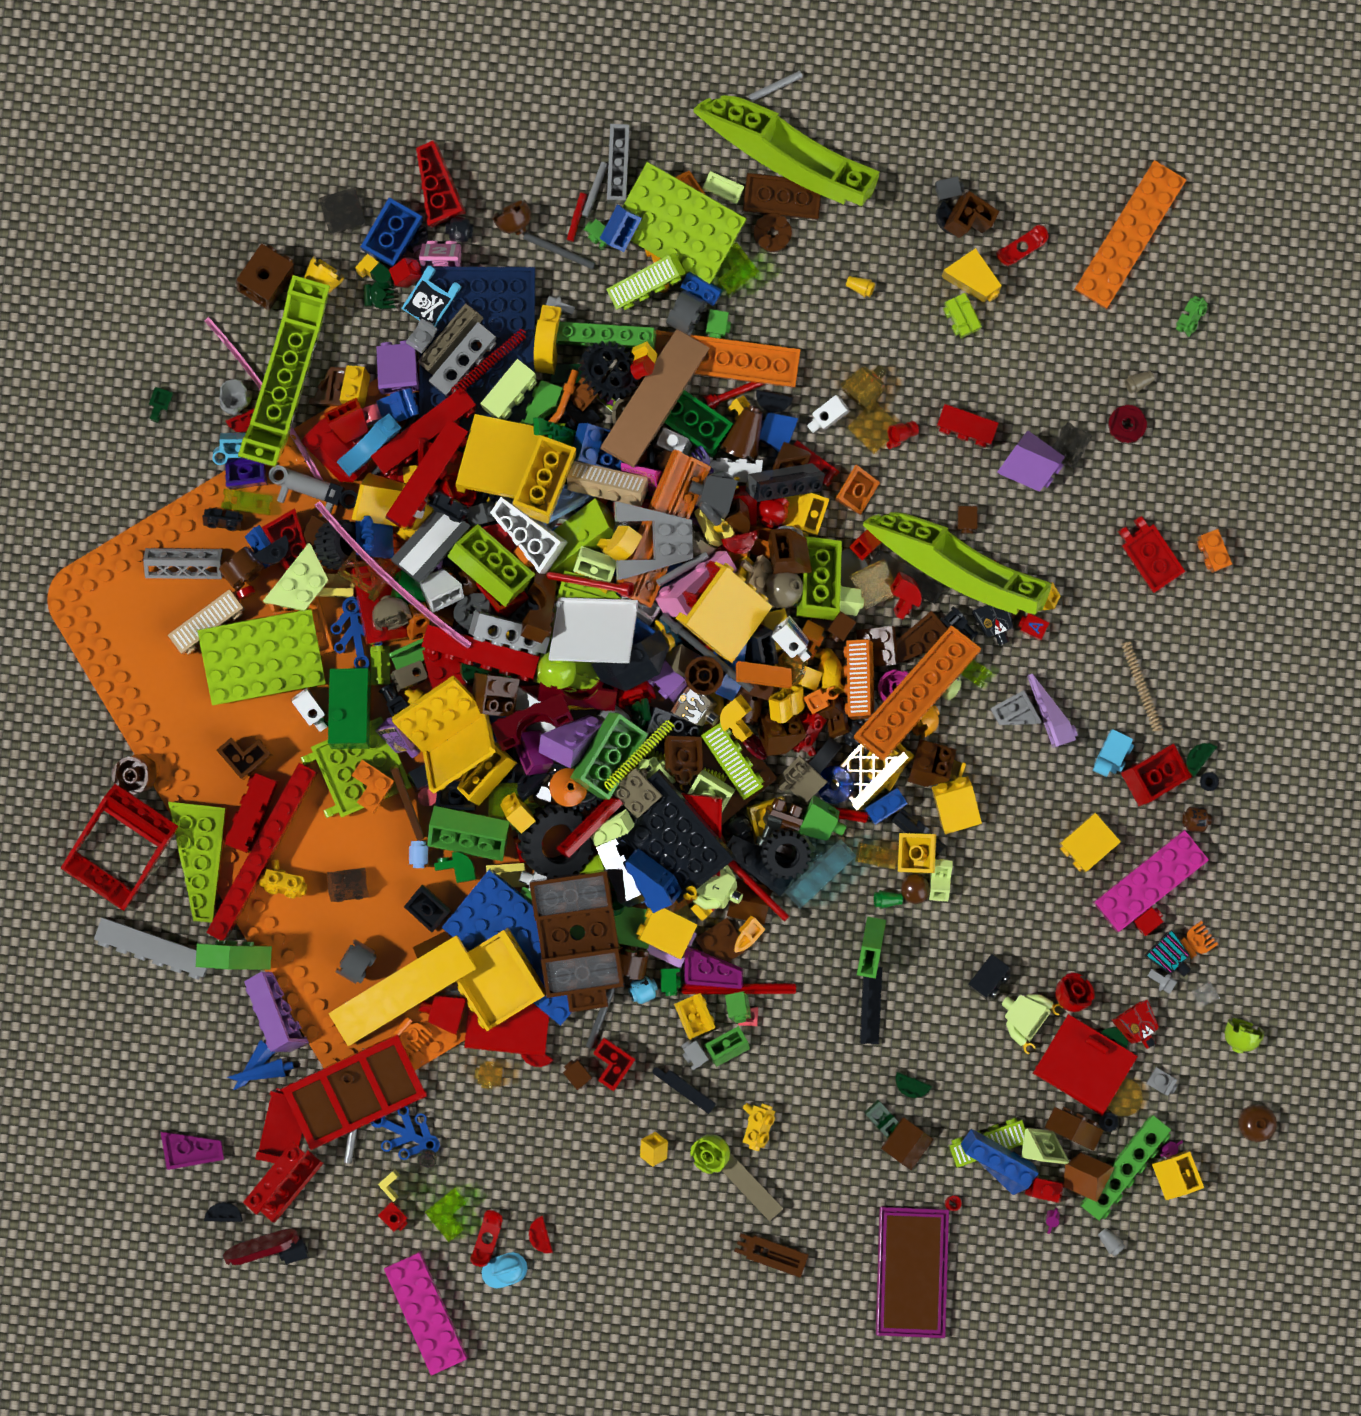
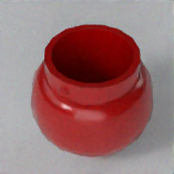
(773, 512)

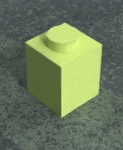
(850, 600)

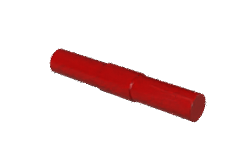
(576, 217)

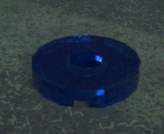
(845, 788)

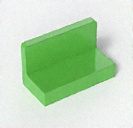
(407, 654)

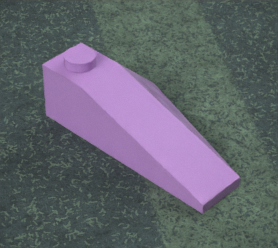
(1055, 722)

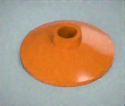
(561, 793)

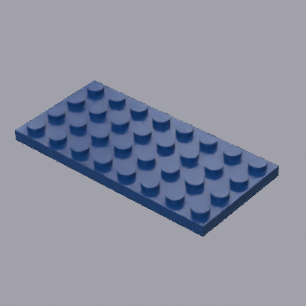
(491, 909)

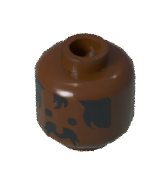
(1196, 819)

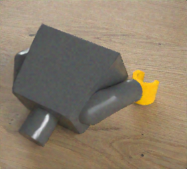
(715, 497)

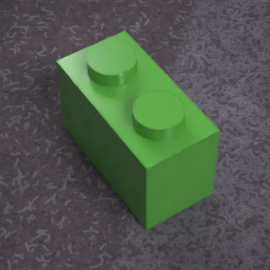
(727, 1046)

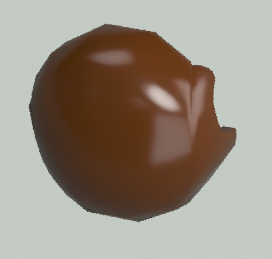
(915, 888)

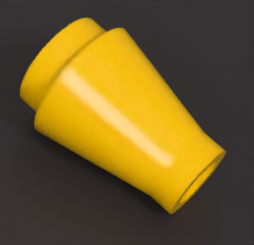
(861, 285)

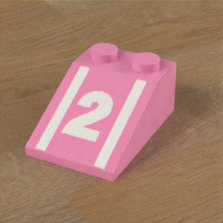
(440, 254)

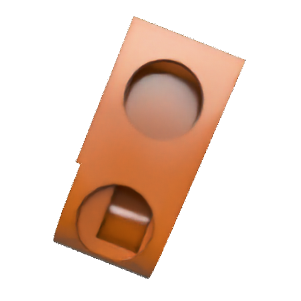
(417, 625)

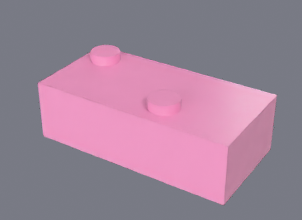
(671, 598)

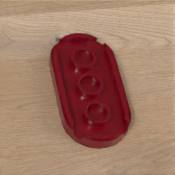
(261, 1247)

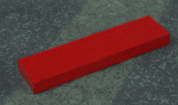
(589, 826)

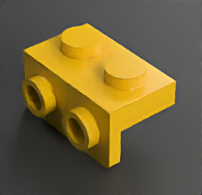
(695, 1015)

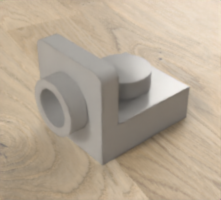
(422, 335)
(1162, 1082)

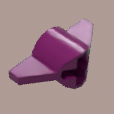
(1170, 1149)
(1052, 1219)

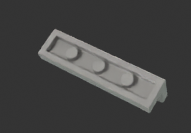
(182, 560)

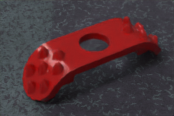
(1034, 239)
(483, 1252)

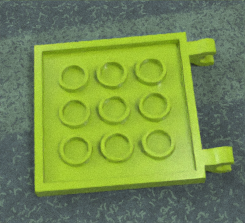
(339, 765)

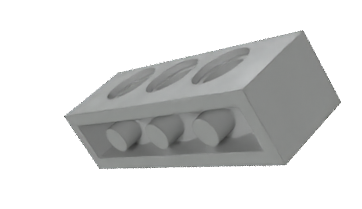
(618, 163)
(477, 334)
(482, 621)

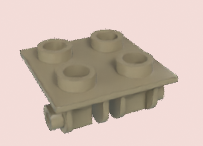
(801, 780)
(637, 792)

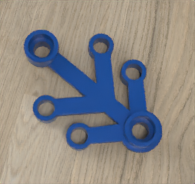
(354, 630)
(408, 1134)

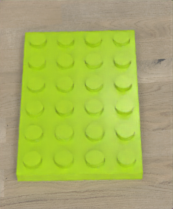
(682, 222)
(261, 656)

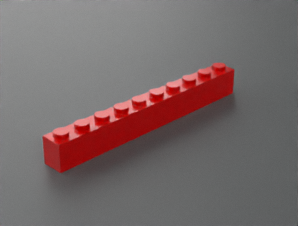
(261, 852)

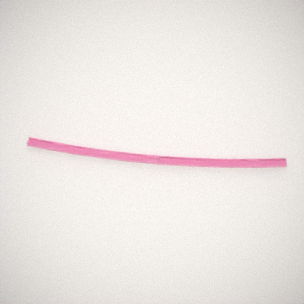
(233, 350)
(389, 579)

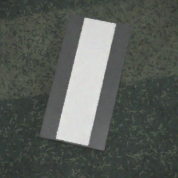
(429, 545)

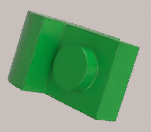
(462, 865)

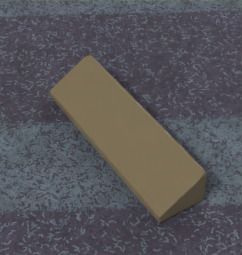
(449, 339)
(751, 1188)

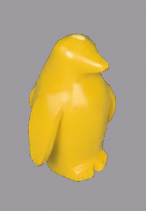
(831, 670)

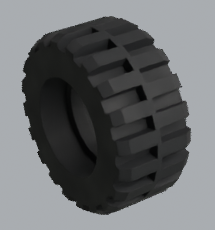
(532, 839)

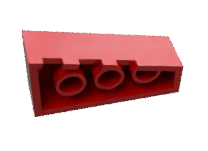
(439, 190)
(289, 526)
(251, 813)

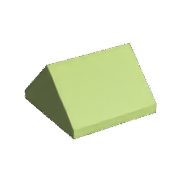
(1043, 1146)

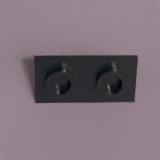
(456, 512)
(231, 521)

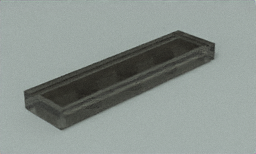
(929, 589)

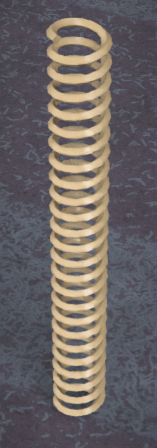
(1138, 678)

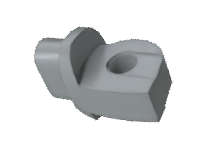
(566, 309)
(1166, 983)

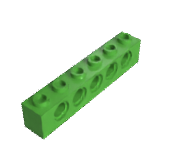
(587, 334)
(1151, 1125)

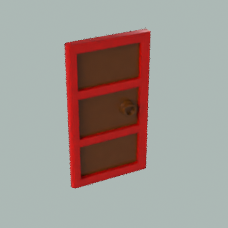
(354, 1092)

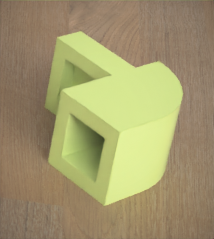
(941, 880)

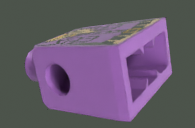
(396, 738)

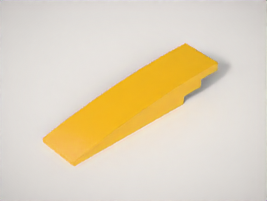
(402, 990)

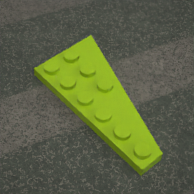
(200, 849)

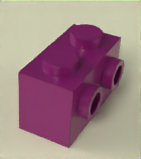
(529, 755)

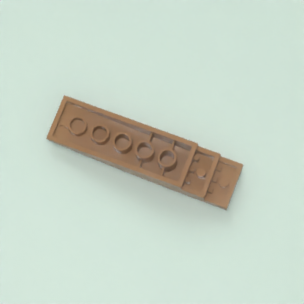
(655, 398)

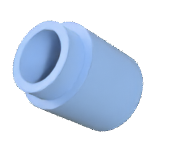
(418, 854)

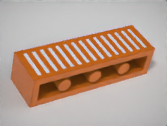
(859, 679)

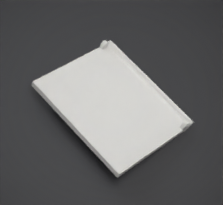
(593, 630)

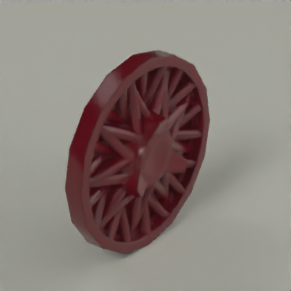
(755, 747)

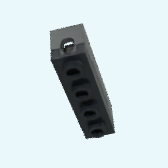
(784, 482)

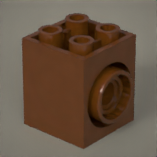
(269, 265)

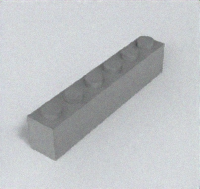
(148, 946)

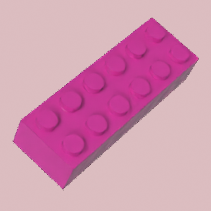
(1150, 881)
(425, 1313)

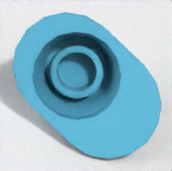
(504, 1270)

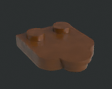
(683, 757)

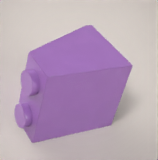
(397, 367)
(1032, 462)

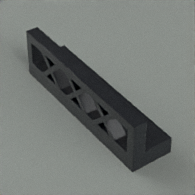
(871, 1009)

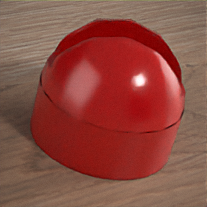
(953, 1199)

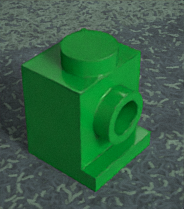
(670, 981)

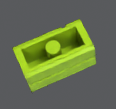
(962, 315)

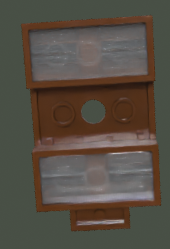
(581, 966)

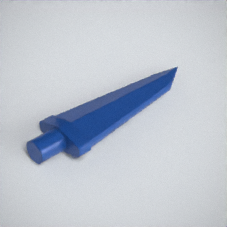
(258, 1058)
(268, 1070)

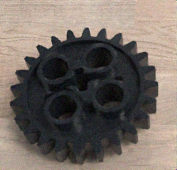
(593, 360)

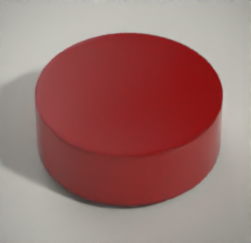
(245, 592)

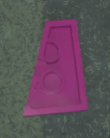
(711, 971)
(190, 1150)

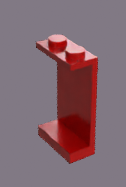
(279, 1129)

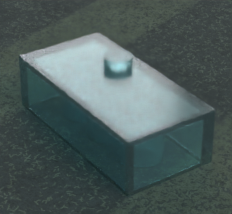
(820, 873)

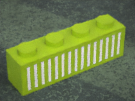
(646, 281)
(732, 762)
(1008, 1135)

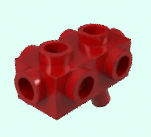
(812, 725)

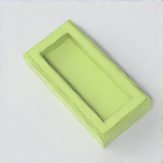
(723, 187)

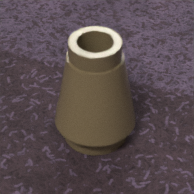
(1137, 382)

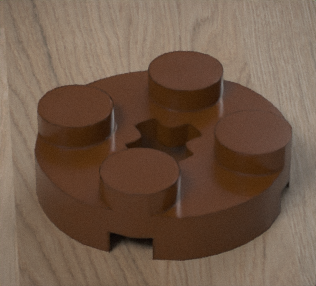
(779, 224)

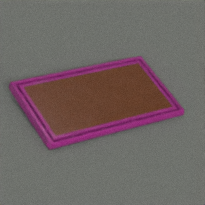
(912, 1272)

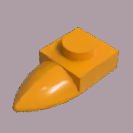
(750, 932)

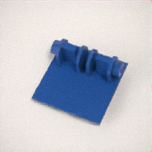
(375, 538)

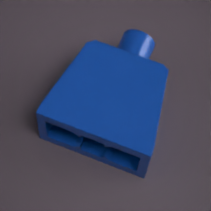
(777, 430)

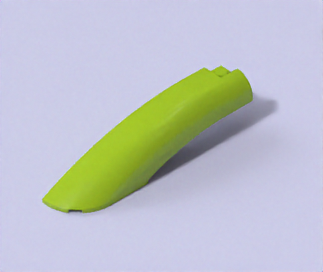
(788, 151)
(957, 565)

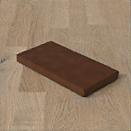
(780, 196)

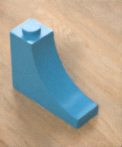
(376, 438)

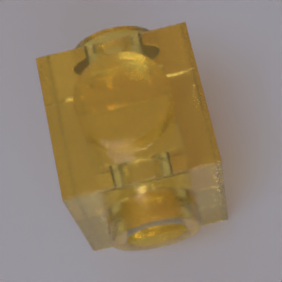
(489, 1075)

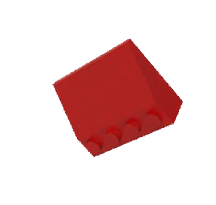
(366, 606)

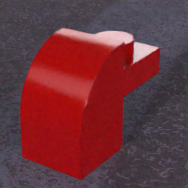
(908, 592)

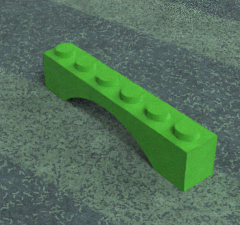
(544, 403)

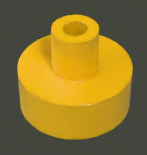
(413, 696)

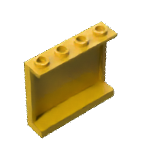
(496, 456)
(726, 613)
(501, 982)

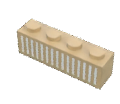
(607, 483)
(215, 614)

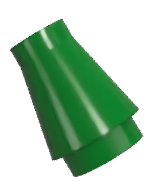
(887, 899)

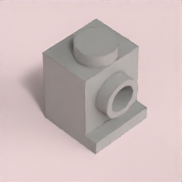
(694, 1054)

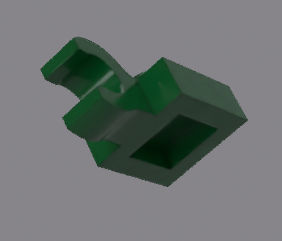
(160, 401)

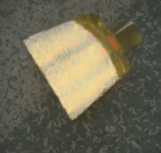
(865, 386)

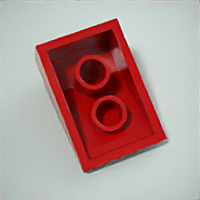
(1156, 775)

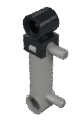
(312, 487)

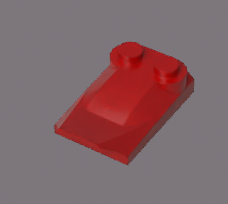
(329, 448)

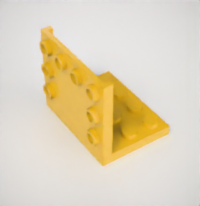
(448, 732)

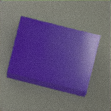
(244, 473)

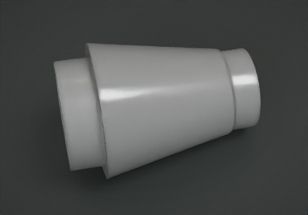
(1111, 1242)

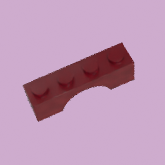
(598, 697)
(552, 711)

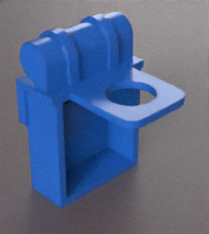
(399, 405)

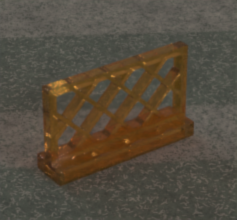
(379, 583)

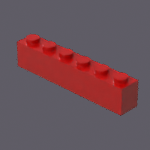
(428, 427)
(427, 474)
(484, 653)

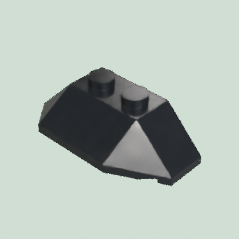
(645, 663)

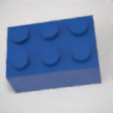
(391, 233)

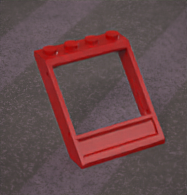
(141, 820)

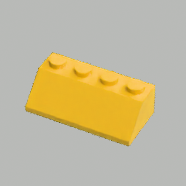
(544, 479)

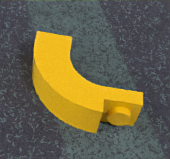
(545, 339)

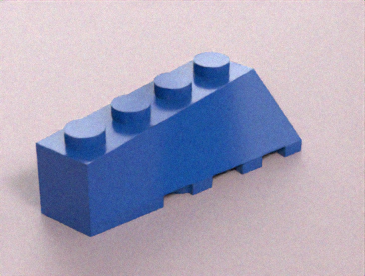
(1003, 1164)

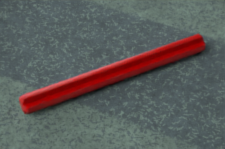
(785, 988)

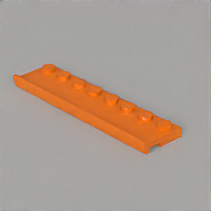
(672, 498)

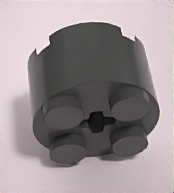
(686, 312)
(465, 610)
(355, 962)

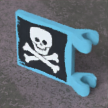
(429, 300)

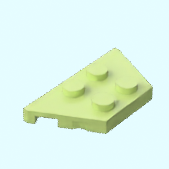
(299, 583)

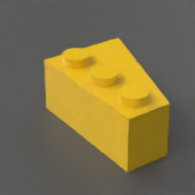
(483, 779)

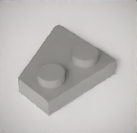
(1016, 711)

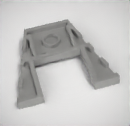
(670, 540)

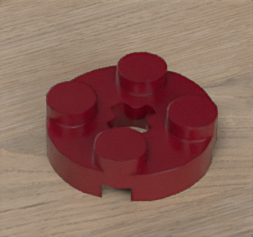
(1136, 418)

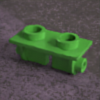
(1197, 308)

